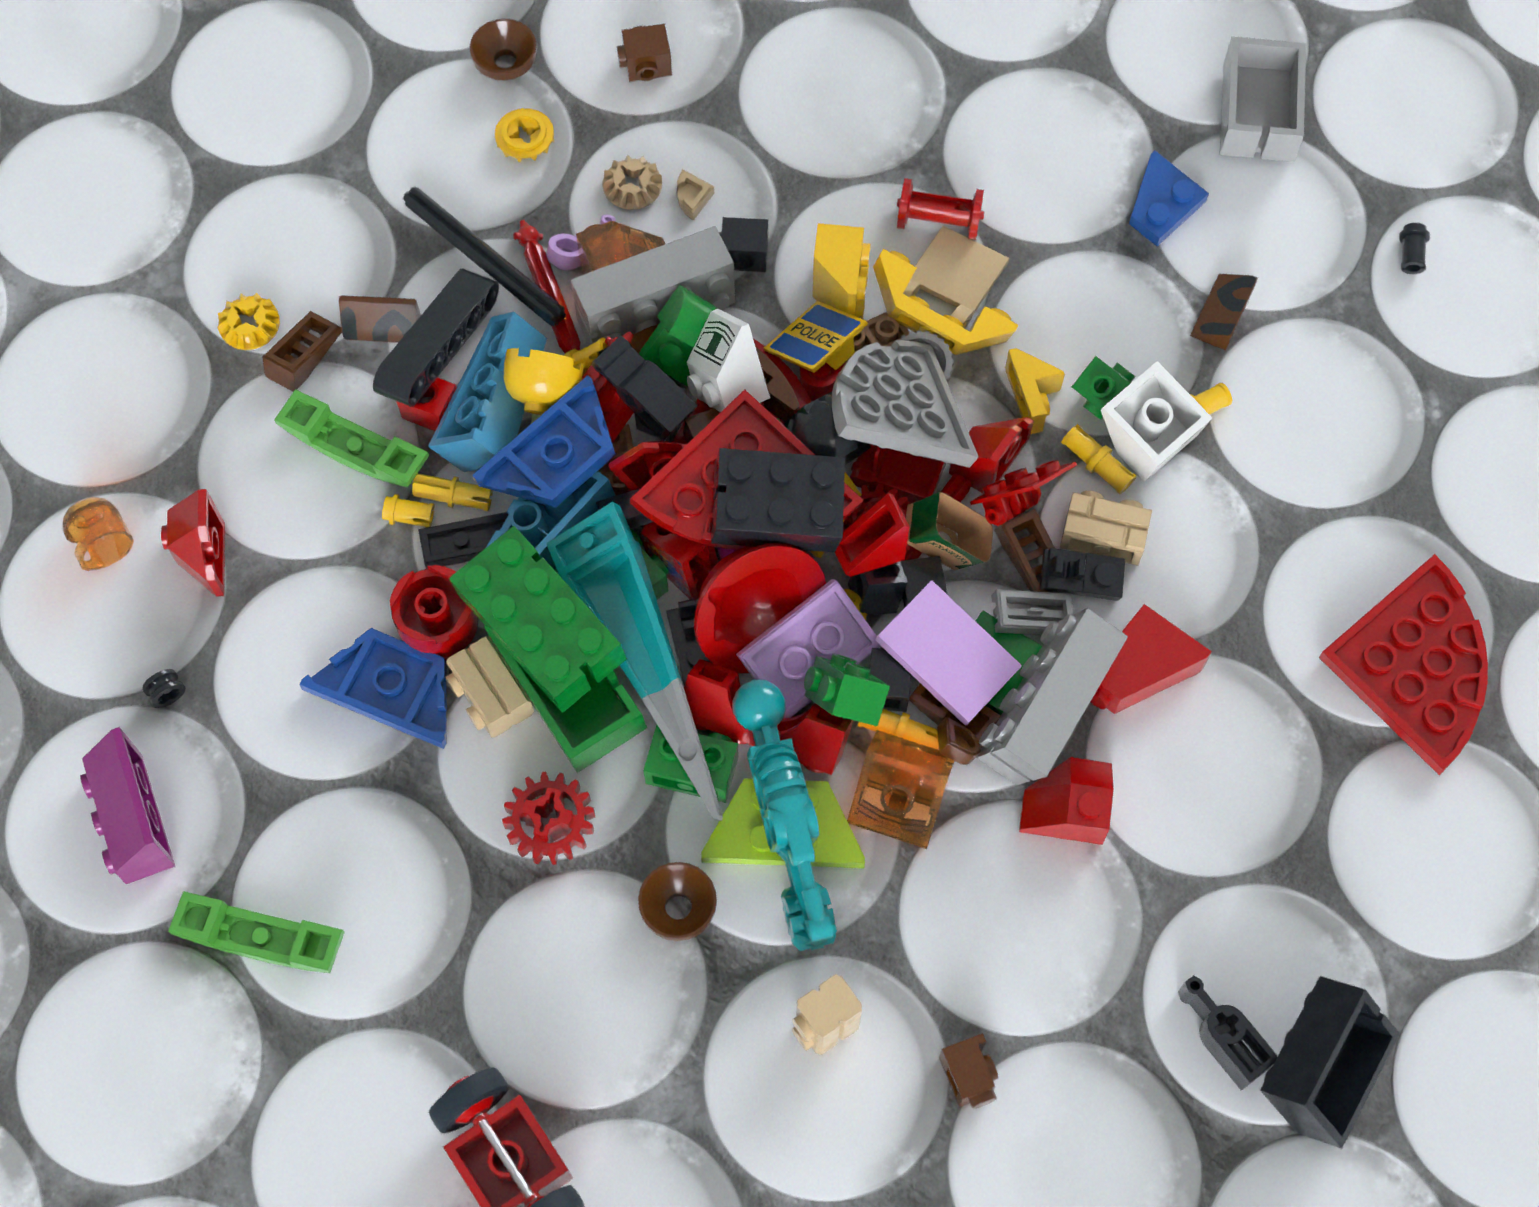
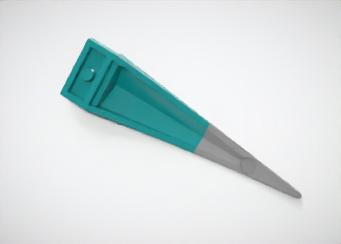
(611, 578)

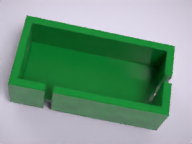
(538, 618)
(589, 726)

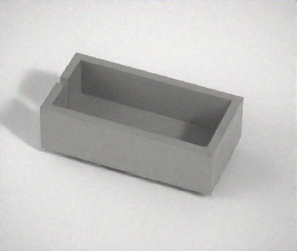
(635, 290)
(1050, 696)

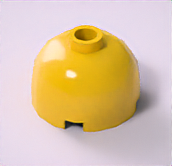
(539, 378)

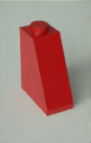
(1149, 662)

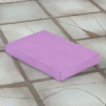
(816, 627)
(948, 652)

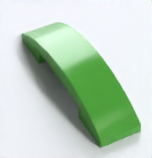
(350, 443)
(255, 934)

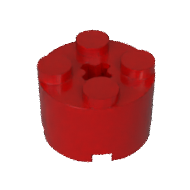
(432, 613)

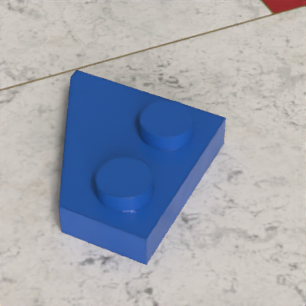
(1164, 200)

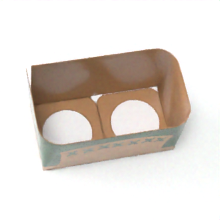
(973, 531)

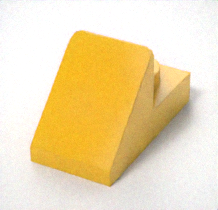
(1030, 383)

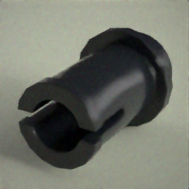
(1414, 240)

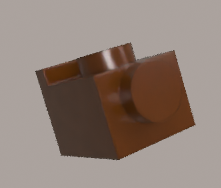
(970, 1072)

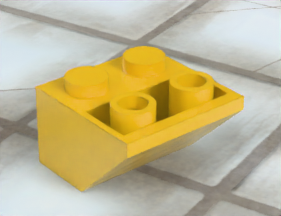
(841, 267)

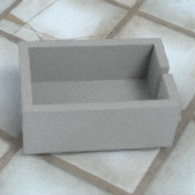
(1263, 99)

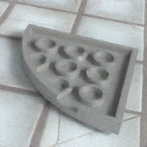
(901, 403)

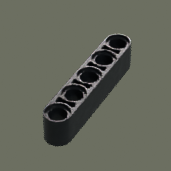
(435, 337)

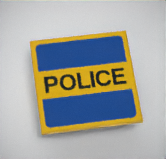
(818, 338)

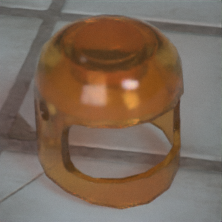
(87, 523)

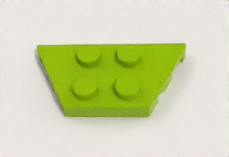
(743, 840)

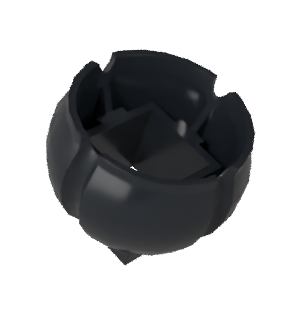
(817, 431)

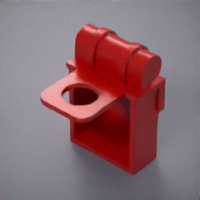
(910, 474)

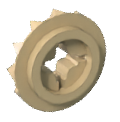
(629, 195)

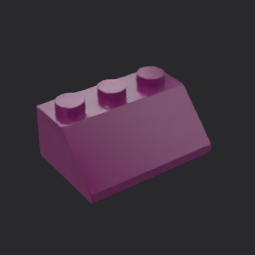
(125, 809)

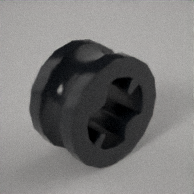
(163, 688)

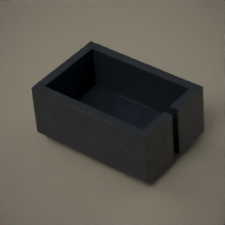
(778, 499)
(1330, 1061)

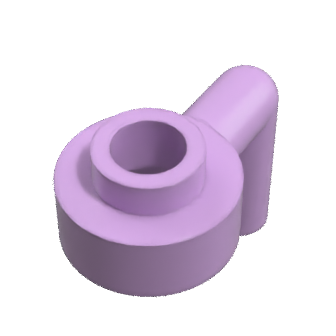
(563, 249)

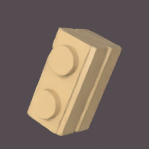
(1106, 527)
(489, 687)
(826, 1015)

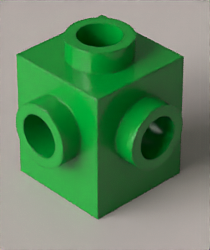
(1101, 384)

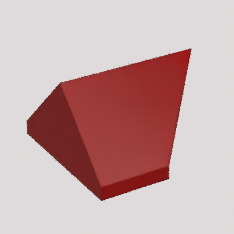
(874, 537)

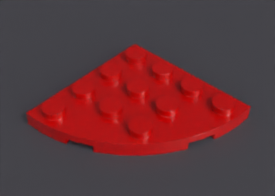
(682, 490)
(1419, 663)

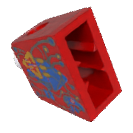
(685, 559)

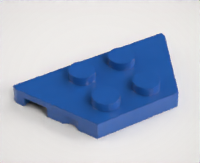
(553, 451)
(388, 684)

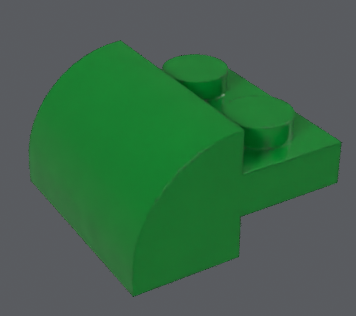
(677, 333)

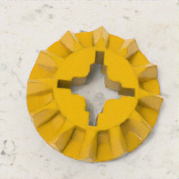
(534, 123)
(245, 335)

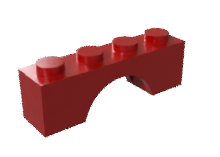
(815, 734)

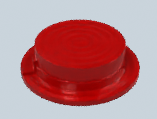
(749, 595)

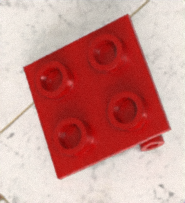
(1018, 491)

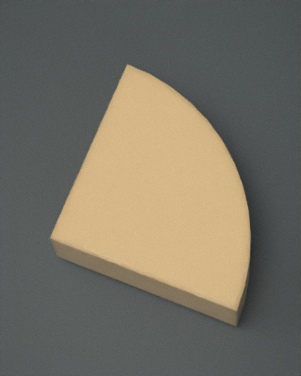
(693, 193)

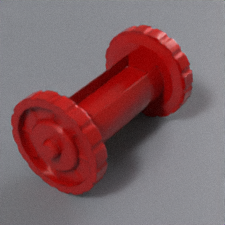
(940, 208)

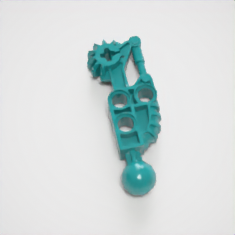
(785, 813)

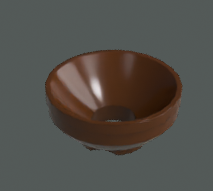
(499, 39)
(673, 881)

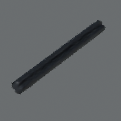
(484, 256)

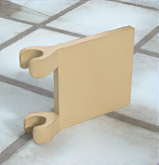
(957, 272)

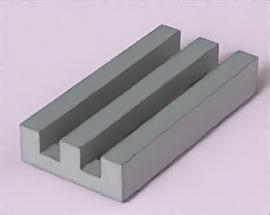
(1002, 612)

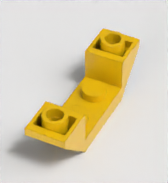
(893, 275)

